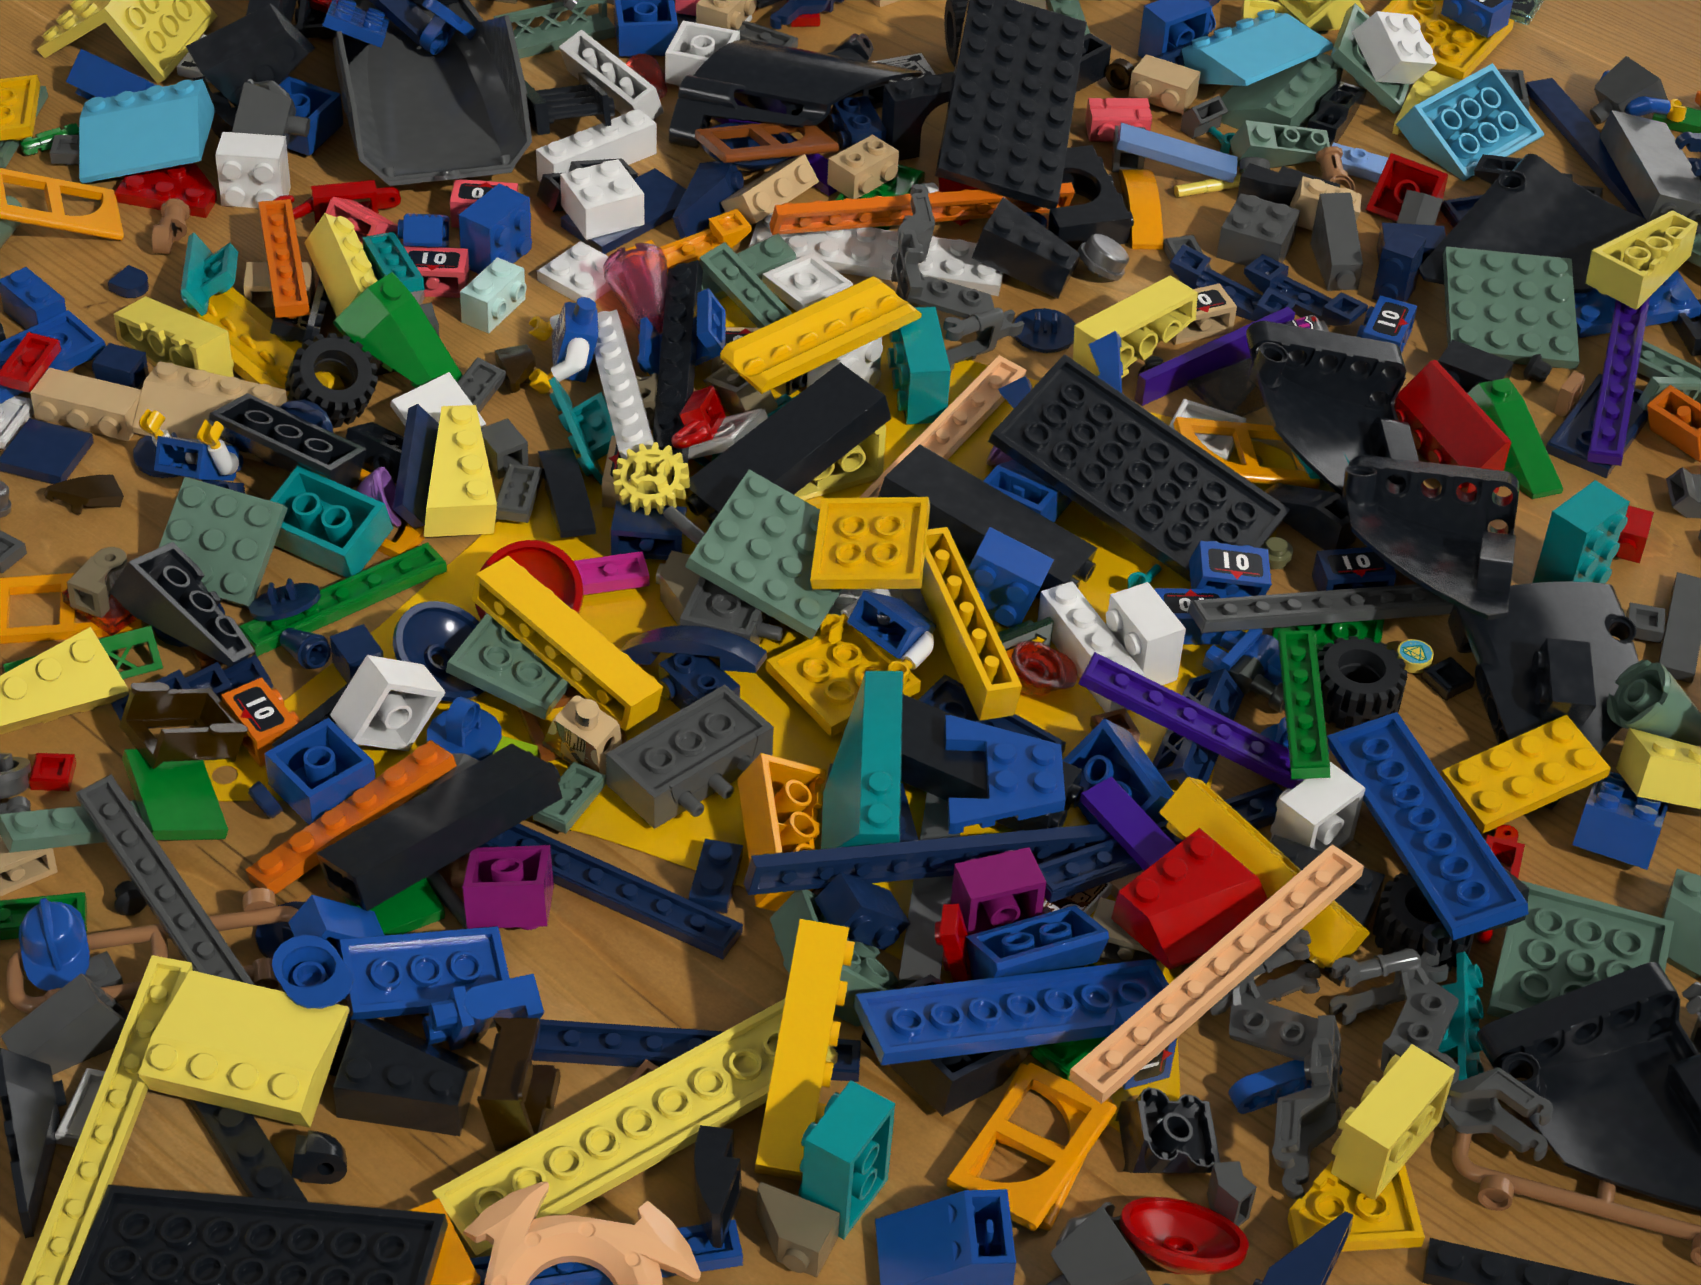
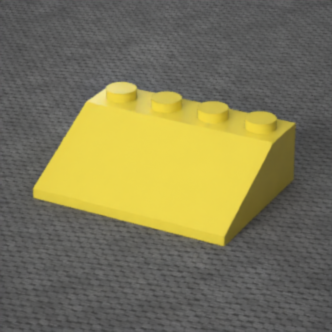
(243, 1049)

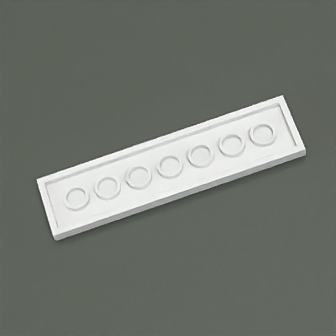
(870, 250)

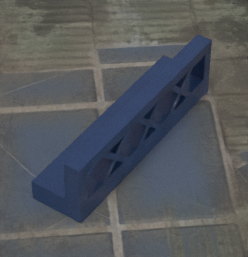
(1190, 758)

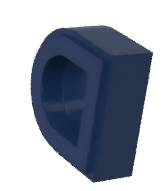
(129, 283)

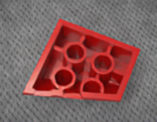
(1188, 900)

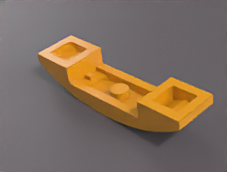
(1145, 206)
(726, 227)

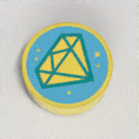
(1416, 655)

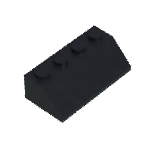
(288, 440)

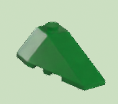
(397, 332)
(1527, 452)

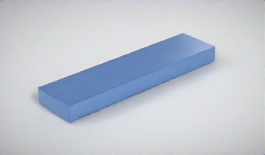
(1177, 152)

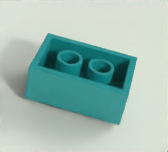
(920, 368)
(330, 522)
(1583, 537)
(848, 1153)

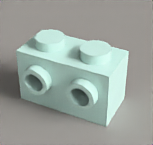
(493, 295)

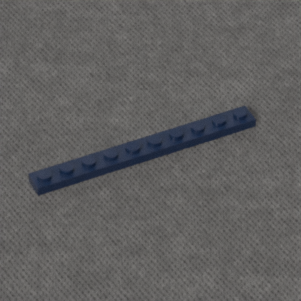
(908, 859)

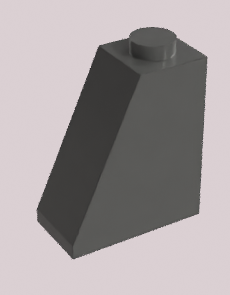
(1337, 242)
(69, 1026)

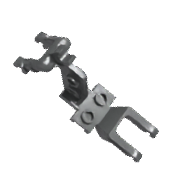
(965, 302)
(1428, 1010)
(1311, 1114)

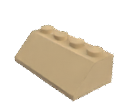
(190, 395)

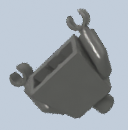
(268, 111)
(1096, 1252)

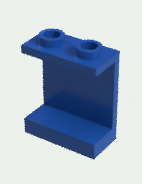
(710, 334)

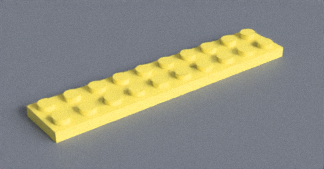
(627, 1128)

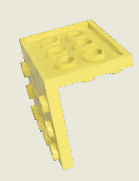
(148, 28)

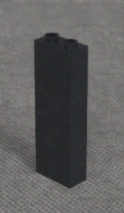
(795, 440)
(973, 506)
(962, 773)
(439, 826)

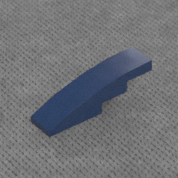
(210, 677)

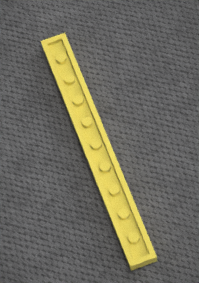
(104, 1131)

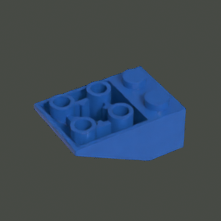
(1028, 489)
(1620, 822)
(949, 1241)

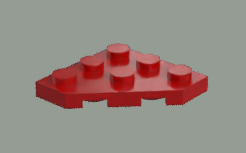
(157, 186)

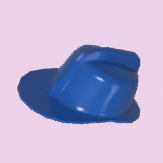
(53, 944)
(311, 972)

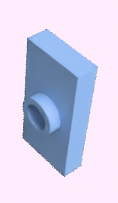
(1362, 163)

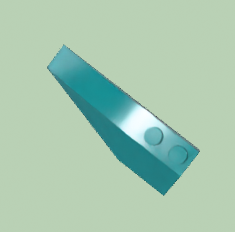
(865, 778)

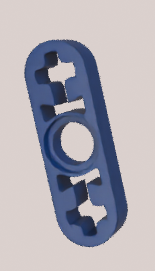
(1268, 1085)

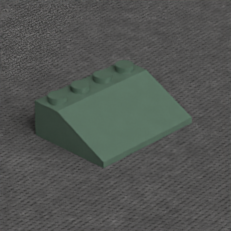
(1284, 97)

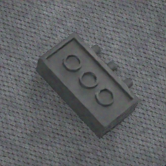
(721, 610)
(688, 757)

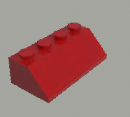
(1450, 424)

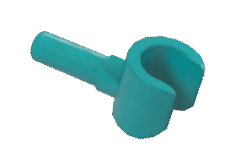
(1223, 139)
(1139, 578)

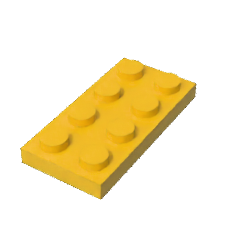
(1525, 773)

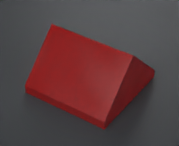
(1398, 177)

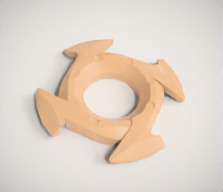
(619, 1250)

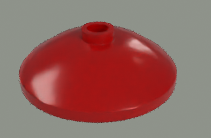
(546, 564)
(1183, 1236)

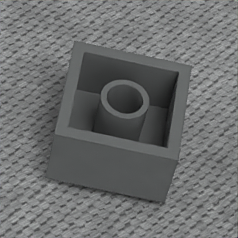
(1257, 229)

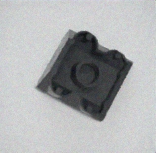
(1167, 1134)

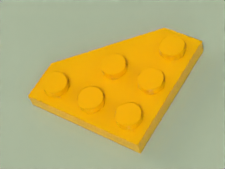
(1377, 1224)

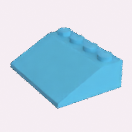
(1253, 49)
(1469, 121)
(144, 130)

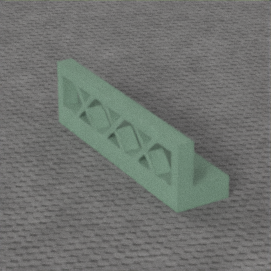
(550, 36)

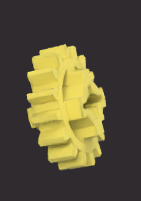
(651, 478)

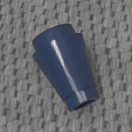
(307, 648)

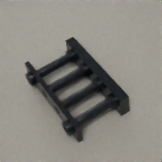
(567, 103)

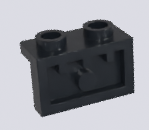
(381, 446)

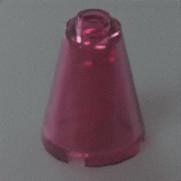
(639, 282)

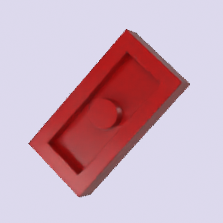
(29, 362)
(951, 934)

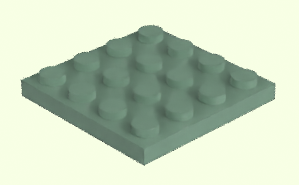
(1512, 305)
(765, 554)
(1570, 945)

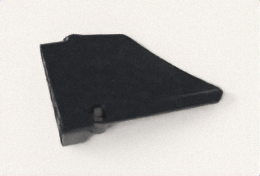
(1536, 214)

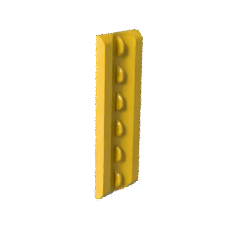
(818, 334)
(254, 350)

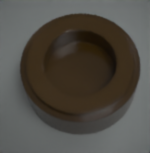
(1119, 73)

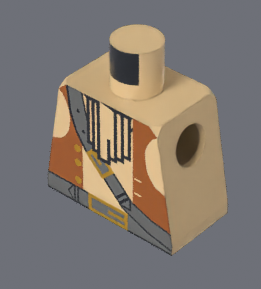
(583, 734)

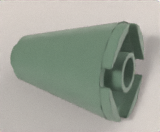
(1654, 704)

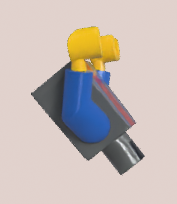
(1633, 91)

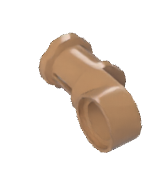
(1332, 166)
(171, 226)

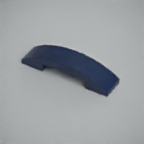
(1194, 272)
(1339, 311)
(734, 651)

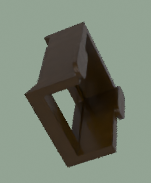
(154, 704)
(514, 1089)

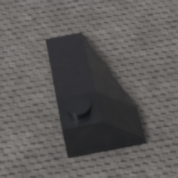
(169, 595)
(31, 1120)

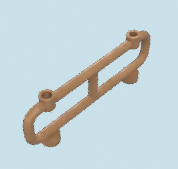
(258, 908)
(1498, 1189)

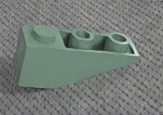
(1278, 143)

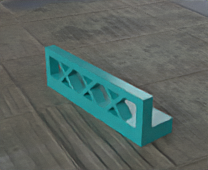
(389, 256)

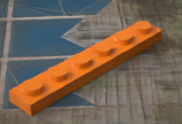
(283, 259)
(366, 805)

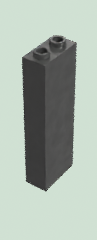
(1652, 166)

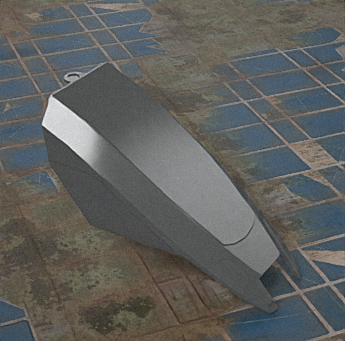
(439, 113)

